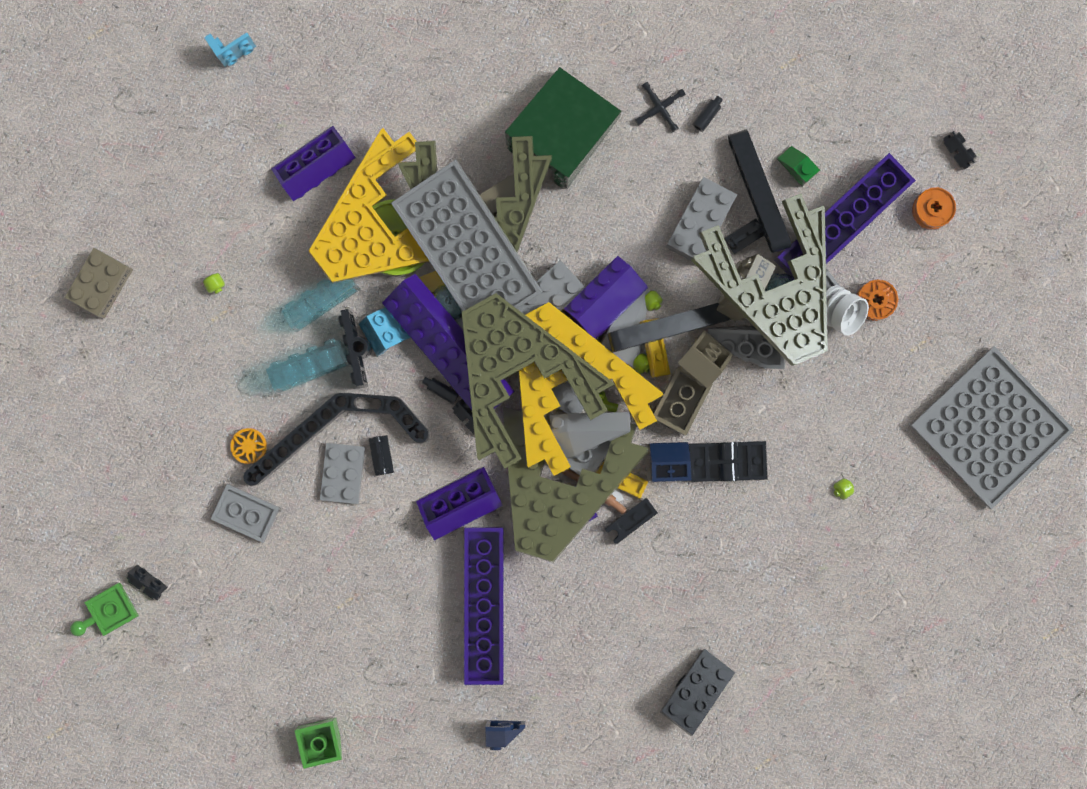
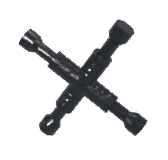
(660, 107)

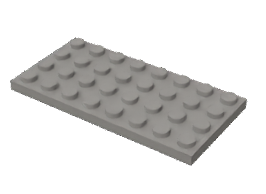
(464, 240)

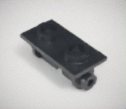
(957, 143)
(744, 236)
(463, 411)
(381, 455)
(140, 577)

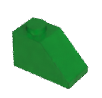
(798, 165)

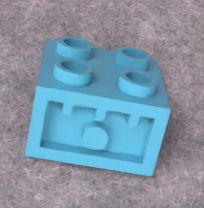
(229, 54)
(382, 331)

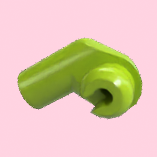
(611, 407)

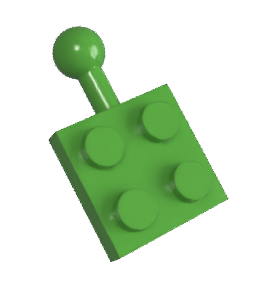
(108, 610)

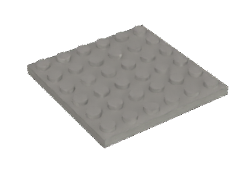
(992, 427)

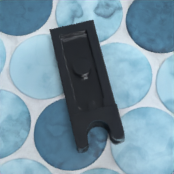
(632, 520)

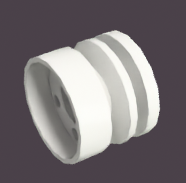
(845, 310)

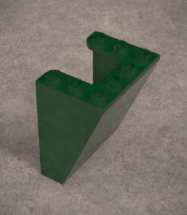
(565, 123)

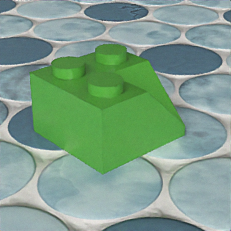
(319, 742)

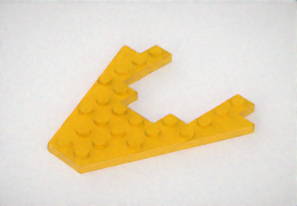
(354, 236)
(538, 394)

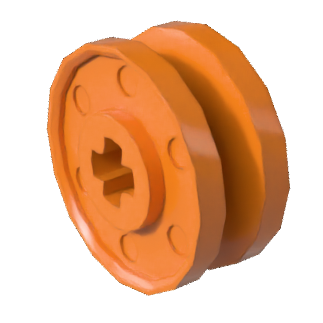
(925, 215)
(887, 295)

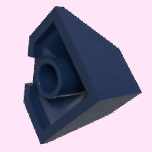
(502, 732)

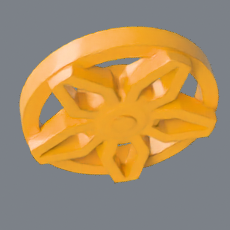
(248, 445)

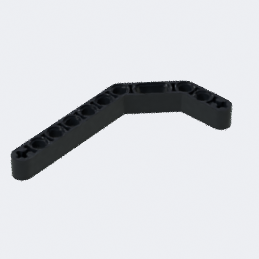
(321, 423)

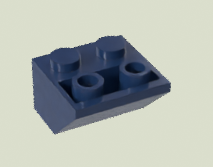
(670, 462)

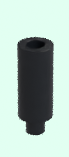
(707, 114)
(441, 390)

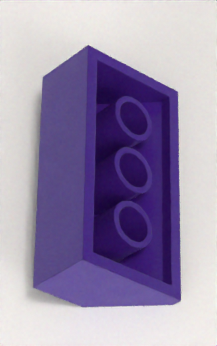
(313, 163)
(606, 297)
(459, 503)

